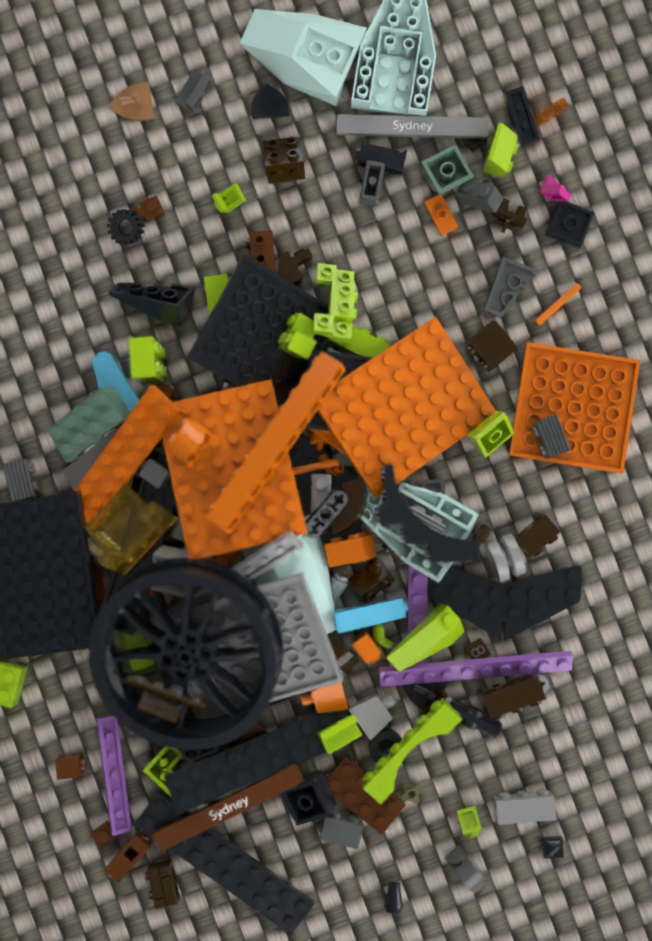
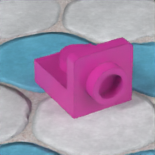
(553, 190)

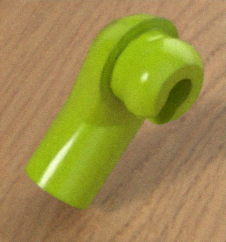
(379, 636)

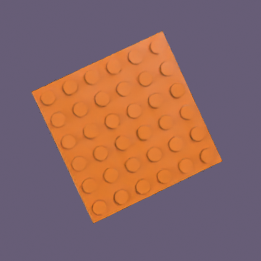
(591, 399)

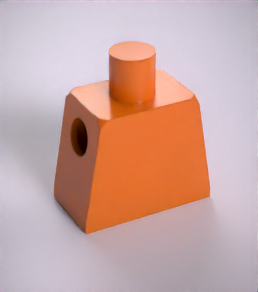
(326, 698)

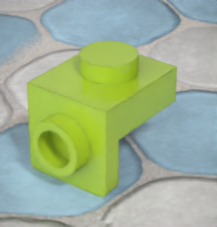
(229, 199)

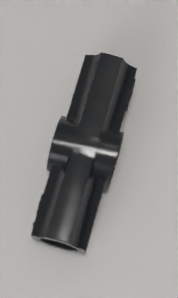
(476, 719)

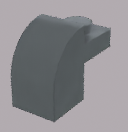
(466, 869)

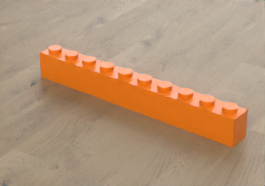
(275, 442)

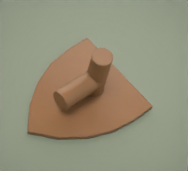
(134, 103)

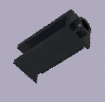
(391, 158)

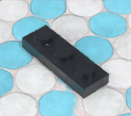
(521, 117)

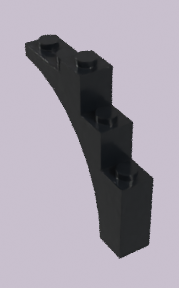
(414, 531)

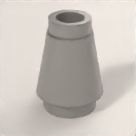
(338, 584)

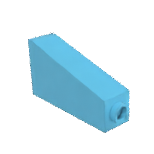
(110, 374)
(370, 614)

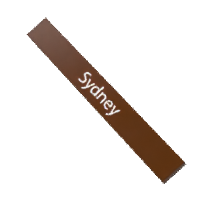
(228, 807)

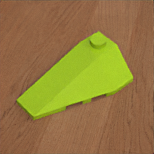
(430, 636)

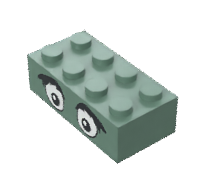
(89, 423)

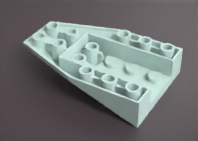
(304, 50)
(396, 61)

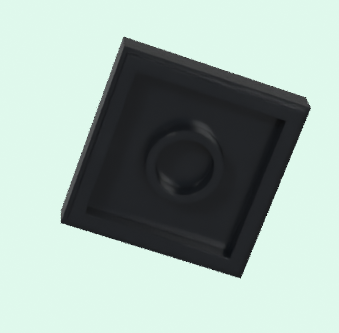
(569, 223)

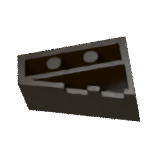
(511, 696)

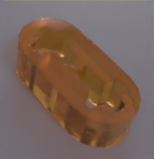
(551, 112)

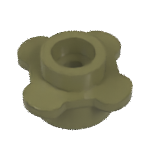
(407, 788)

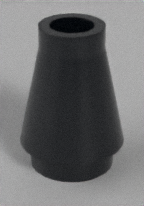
(393, 898)

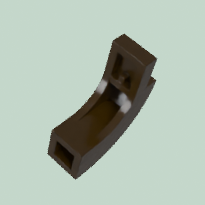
(352, 511)

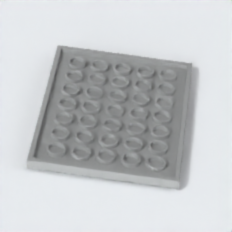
(307, 655)

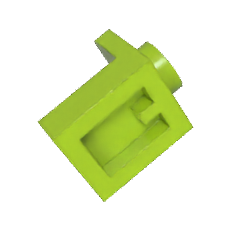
(469, 822)

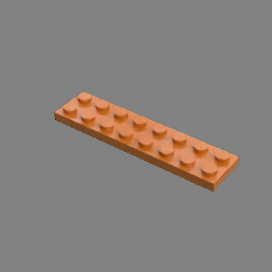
(126, 450)

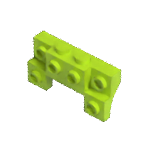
(341, 309)

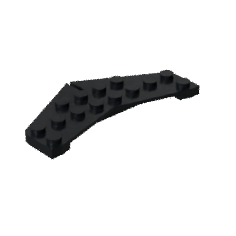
(515, 603)

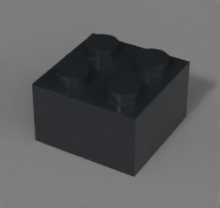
(310, 799)

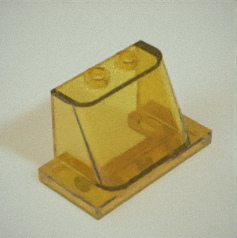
(128, 529)

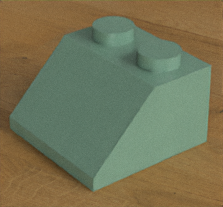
(446, 170)

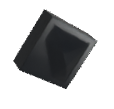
(552, 847)

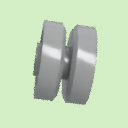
(505, 557)

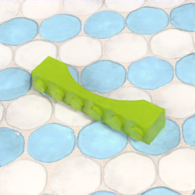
(437, 721)

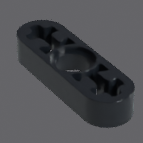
(324, 504)

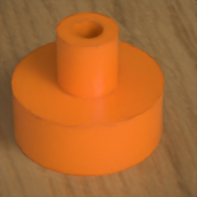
(317, 441)

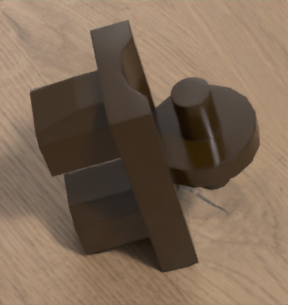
(509, 219)

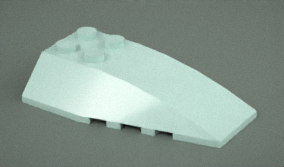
(456, 517)
(313, 562)

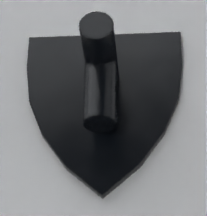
(269, 103)
(422, 693)

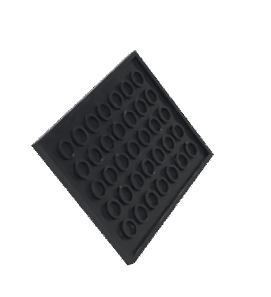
(45, 577)

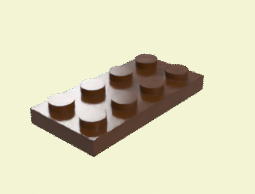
(347, 787)

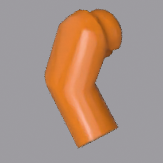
(335, 471)

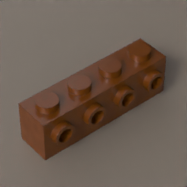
(262, 248)

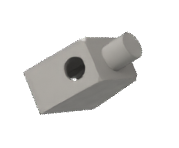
(373, 713)

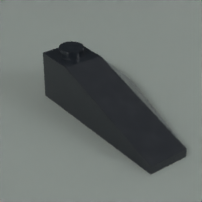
(165, 304)

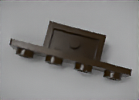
(162, 702)

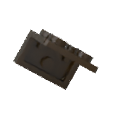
(284, 160)
(490, 346)

